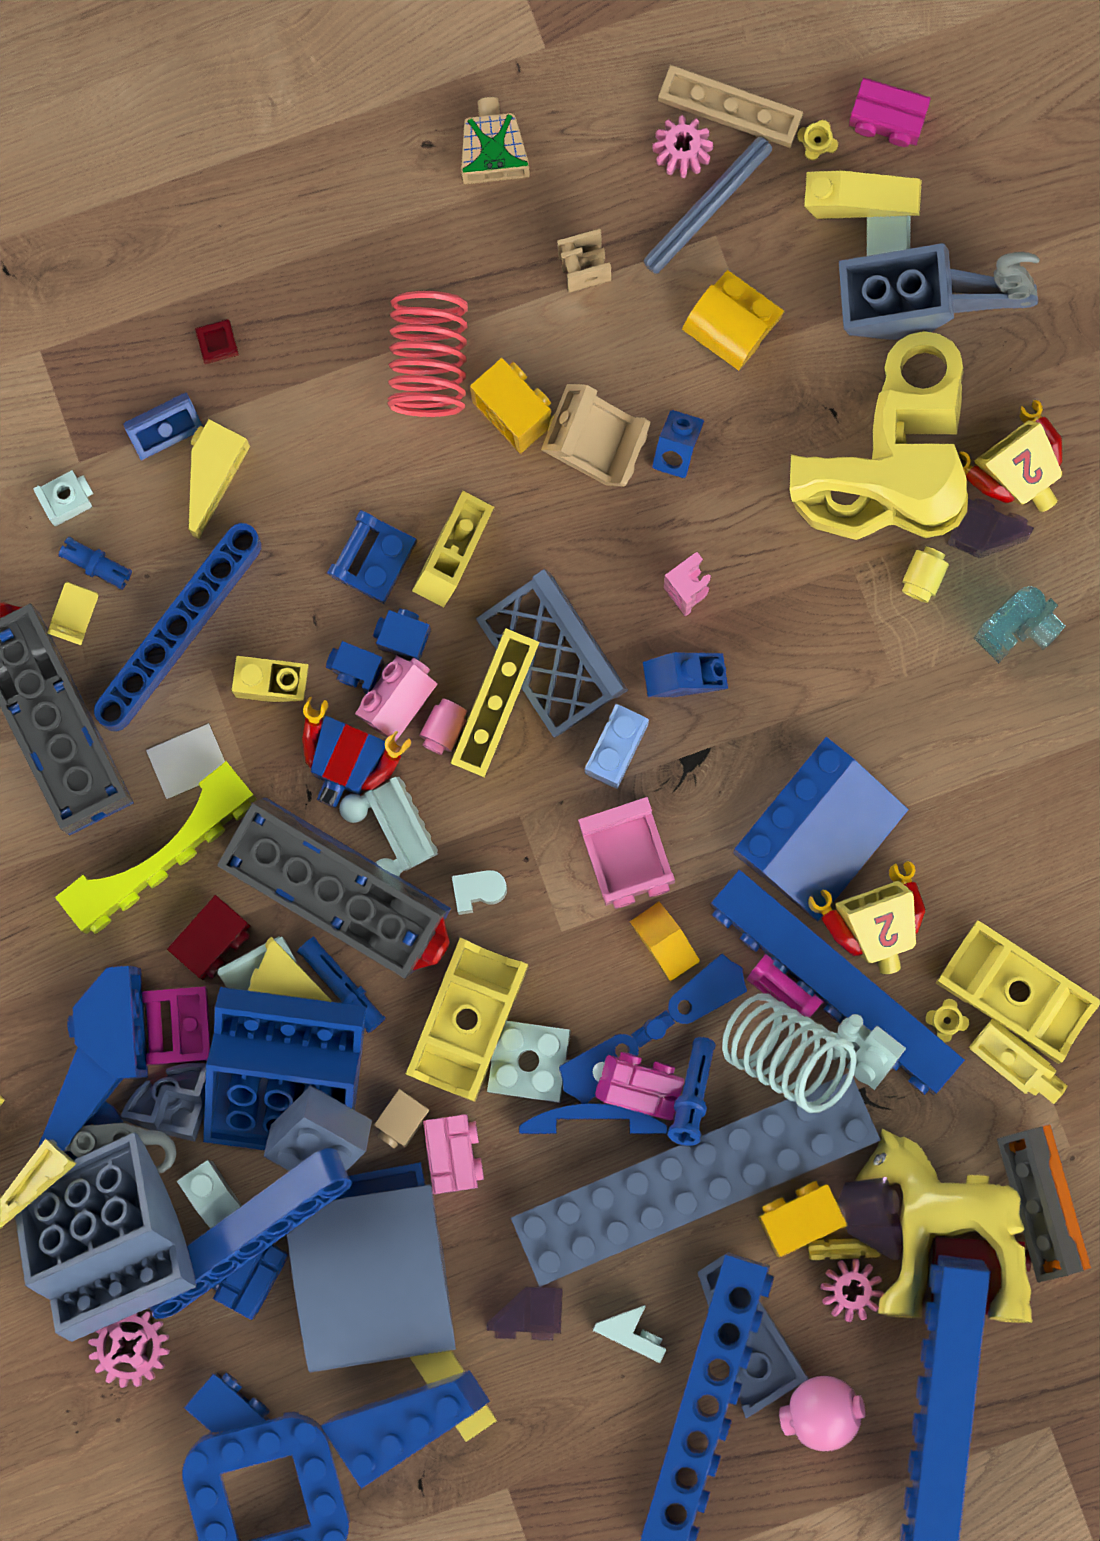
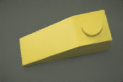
(861, 195)
(213, 465)
(453, 549)

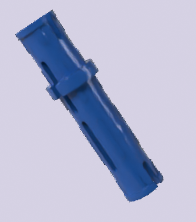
(339, 982)

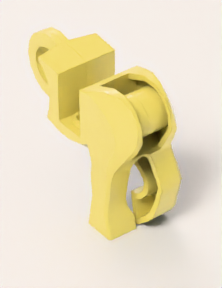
(903, 483)

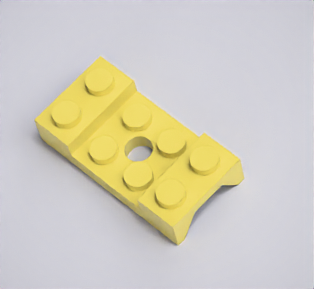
(982, 977)
(459, 1057)

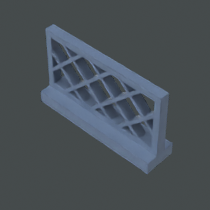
(578, 637)

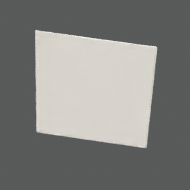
(185, 760)

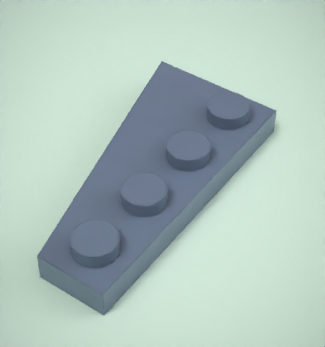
(772, 1365)

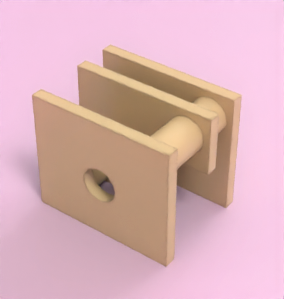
(573, 256)

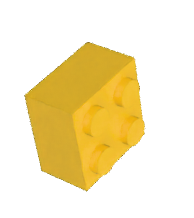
(511, 404)
(801, 1219)

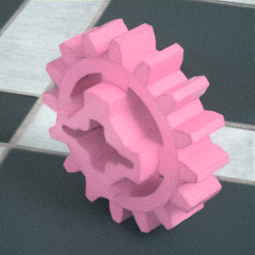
(139, 1360)

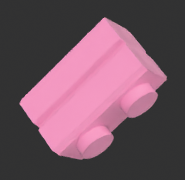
(451, 1154)

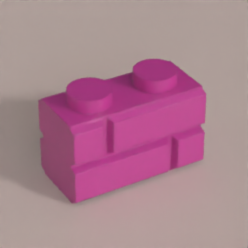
(889, 112)
(639, 1086)

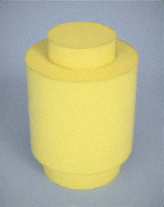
(924, 574)

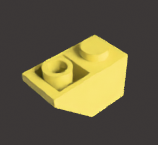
(269, 680)

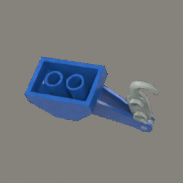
(110, 1048)

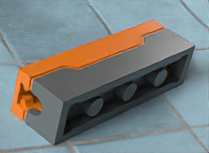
(1045, 1203)

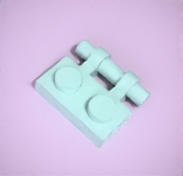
(874, 1050)

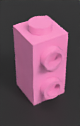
(396, 696)

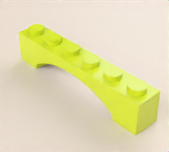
(93, 901)

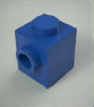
(402, 634)

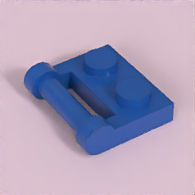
(382, 563)

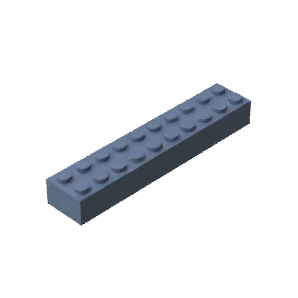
(691, 1182)

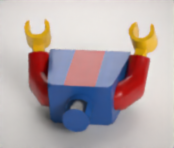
(346, 755)

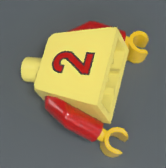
(1021, 463)
(878, 921)

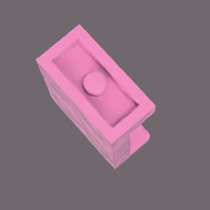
(626, 853)

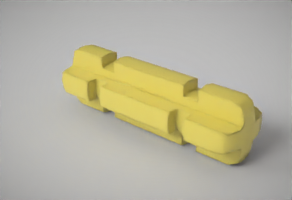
(840, 1249)

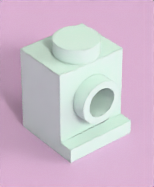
(59, 509)

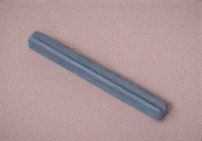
(707, 205)

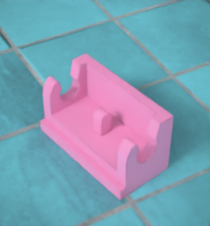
(684, 585)

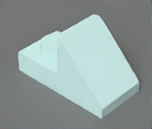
(621, 1329)

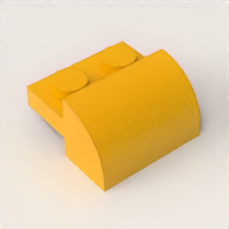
(732, 319)

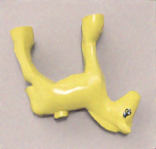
(948, 1210)

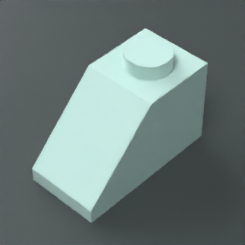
(209, 1193)

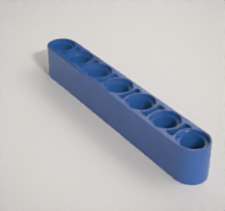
(179, 610)
(260, 1224)

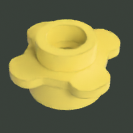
(822, 130)
(950, 1010)

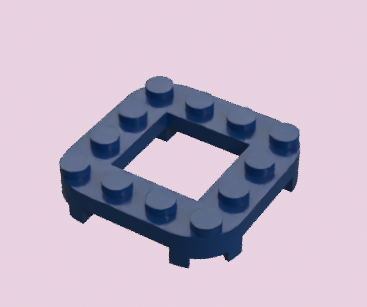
(256, 1444)

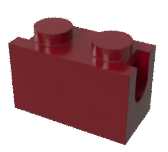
(210, 939)

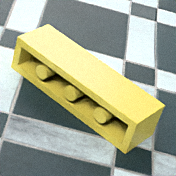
(494, 702)

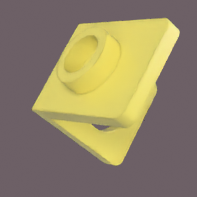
(73, 613)

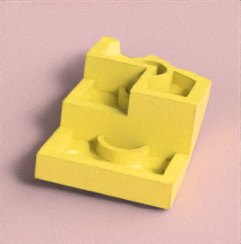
(283, 976)

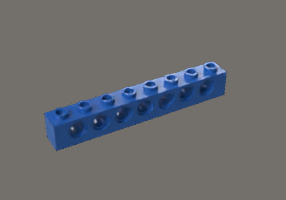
(734, 1273)

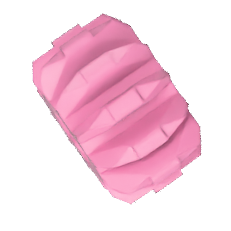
(674, 134)
(845, 1280)

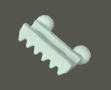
(398, 821)

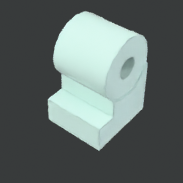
(476, 887)

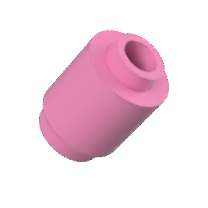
(443, 726)

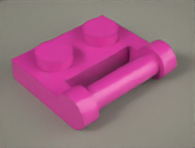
(772, 981)
(188, 1023)

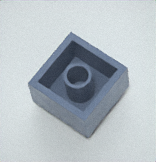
(317, 1124)

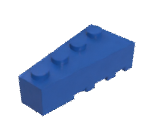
(395, 1428)

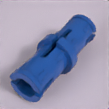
(95, 563)

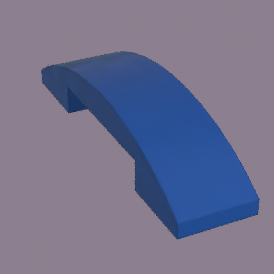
(547, 1122)

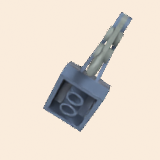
(914, 288)

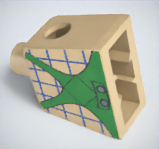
(492, 146)

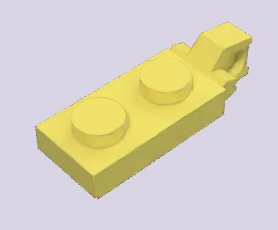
(1017, 1062)

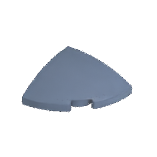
(171, 1103)

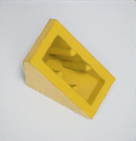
(665, 941)

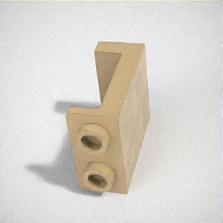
(595, 436)

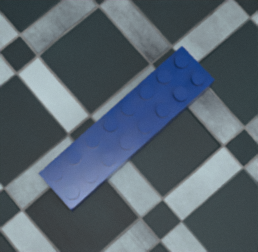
(946, 1400)

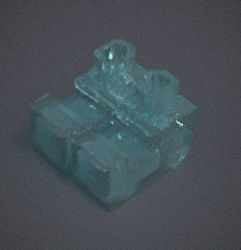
(1022, 614)

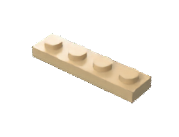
(730, 106)

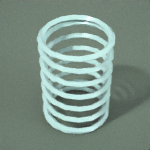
(806, 1024)

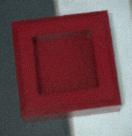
(217, 341)

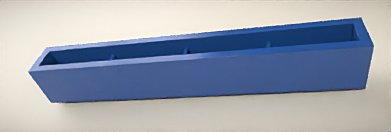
(832, 979)

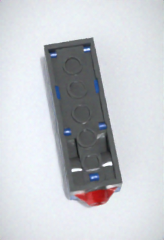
(55, 724)
(337, 889)

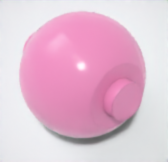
(823, 1413)

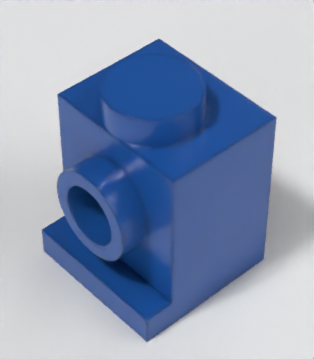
(355, 666)

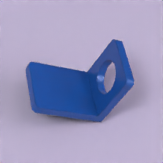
(680, 436)

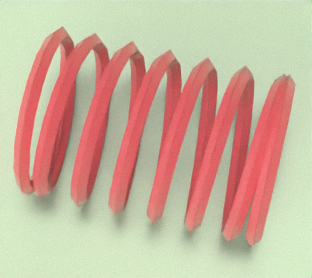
(404, 401)

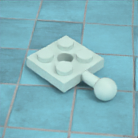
(545, 1081)

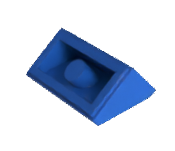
(163, 426)

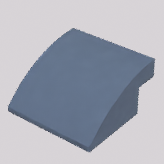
(104, 1240)
(371, 1280)

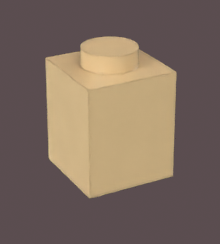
(401, 1119)

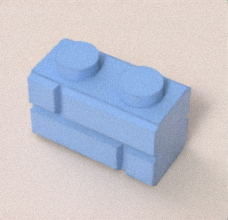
(616, 746)

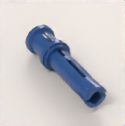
(690, 1105)

